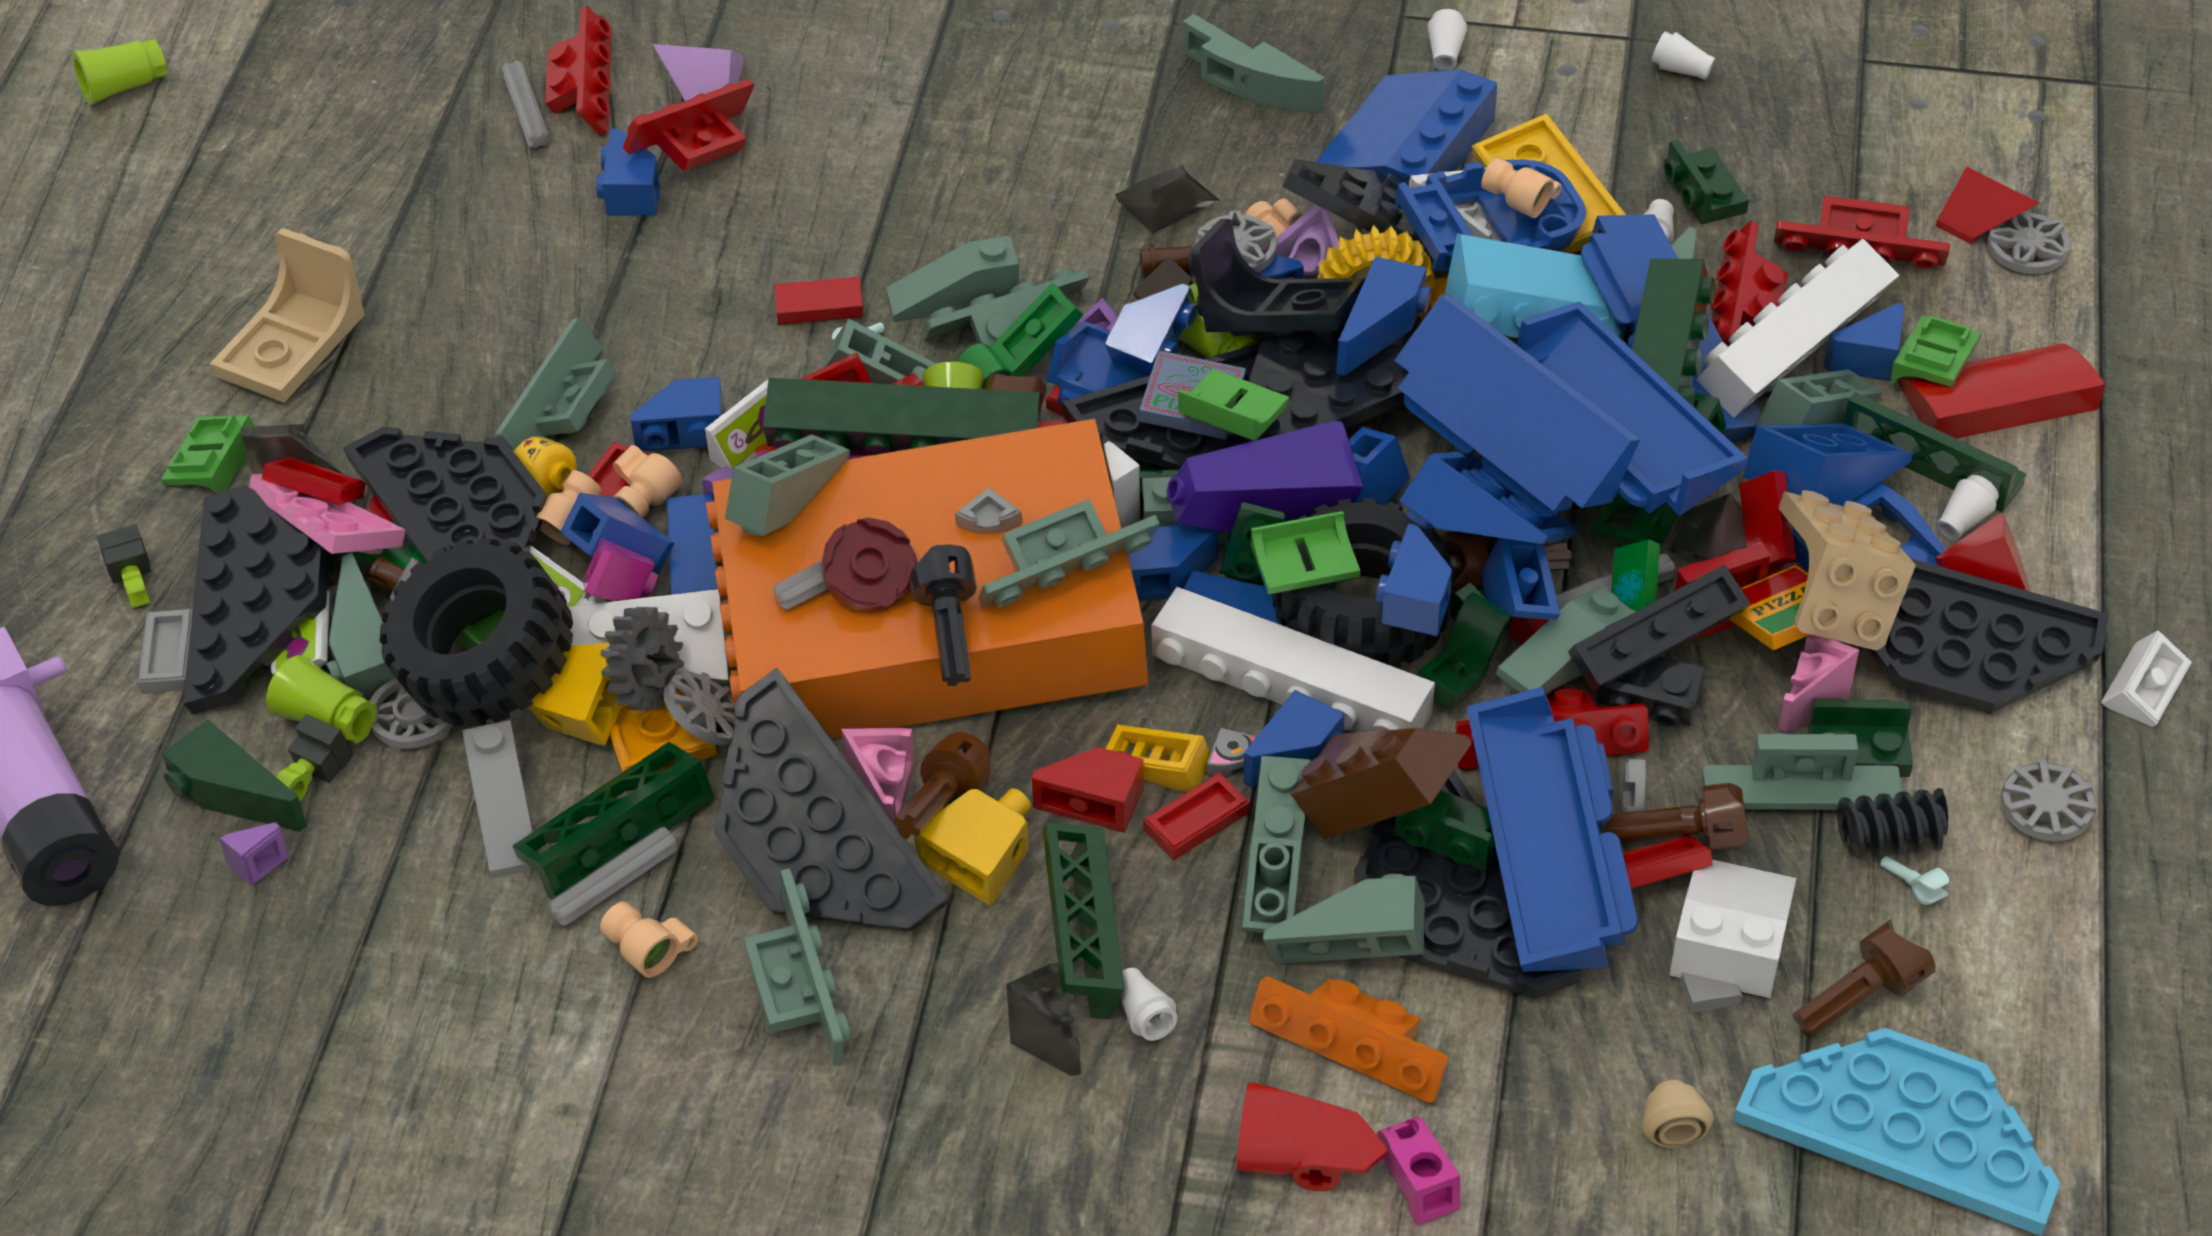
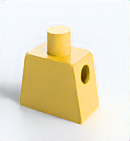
(579, 697)
(977, 841)

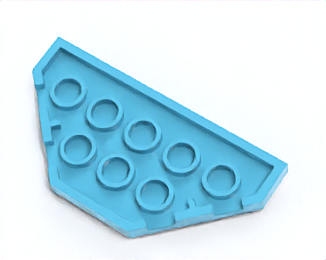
(1910, 1119)

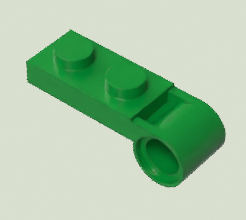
(1027, 337)

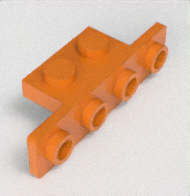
(1353, 1031)

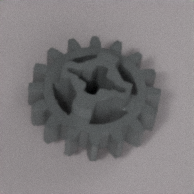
(641, 657)

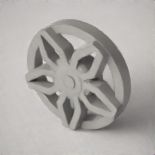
(1245, 239)
(2029, 243)
(406, 715)

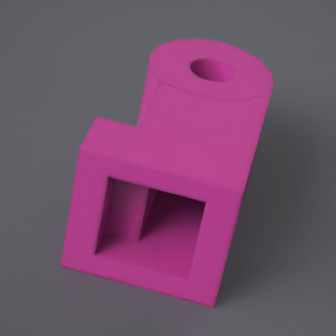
(1421, 1170)

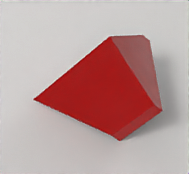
(1979, 206)
(1988, 555)

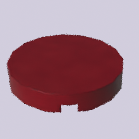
(868, 565)

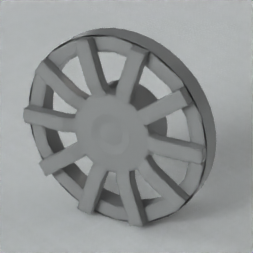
(701, 707)
(2048, 801)

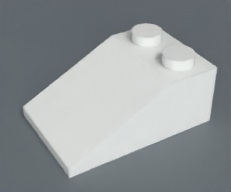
(1733, 926)

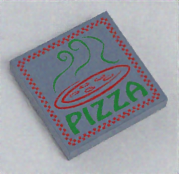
(1183, 373)

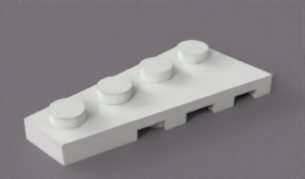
(693, 613)

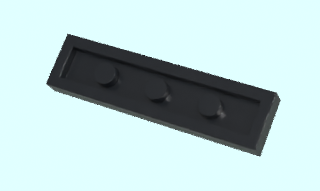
(1658, 628)

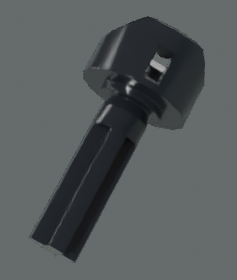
(937, 587)

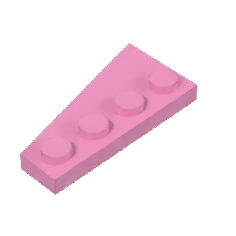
(330, 525)

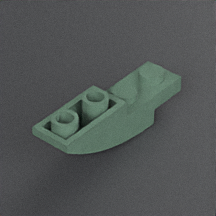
(1254, 74)
(1275, 846)

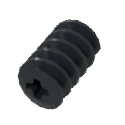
(1893, 821)

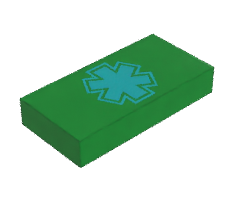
(1636, 574)

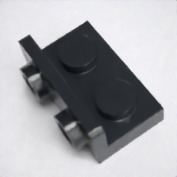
(1663, 686)

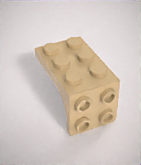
(300, 323)
(1853, 570)

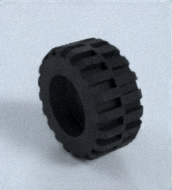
(450, 595)
(1357, 620)

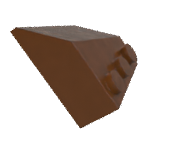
(1376, 776)

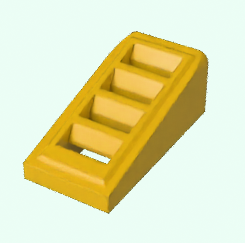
(1187, 752)

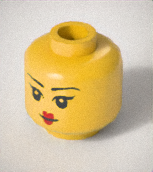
(547, 462)

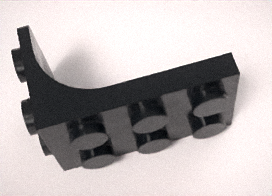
(1244, 302)

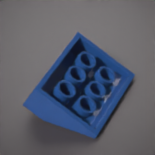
(1416, 124)
(1463, 497)

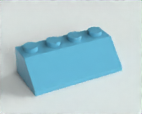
(1519, 281)

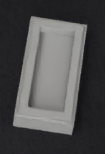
(165, 651)

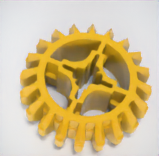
(1356, 255)

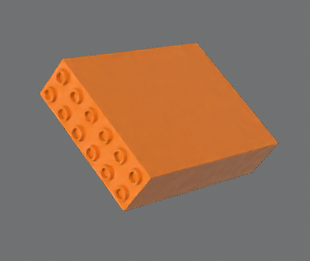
(885, 663)

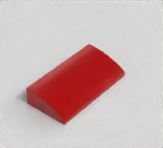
(2007, 392)

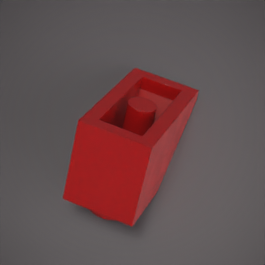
(1091, 787)

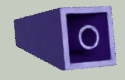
(1277, 473)

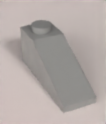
(498, 794)

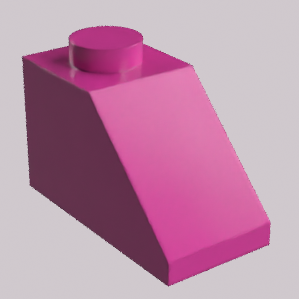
(619, 573)

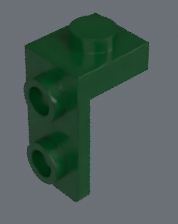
(1237, 554)
(1467, 652)

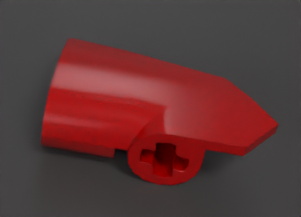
(1303, 1138)

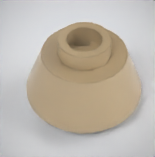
(1676, 1115)

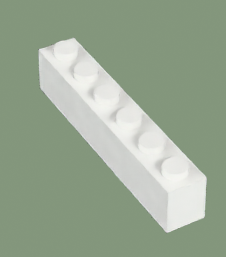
(1796, 327)
(1277, 660)

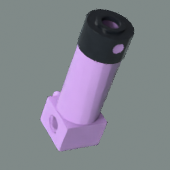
(45, 816)

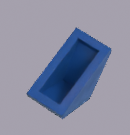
(1867, 345)

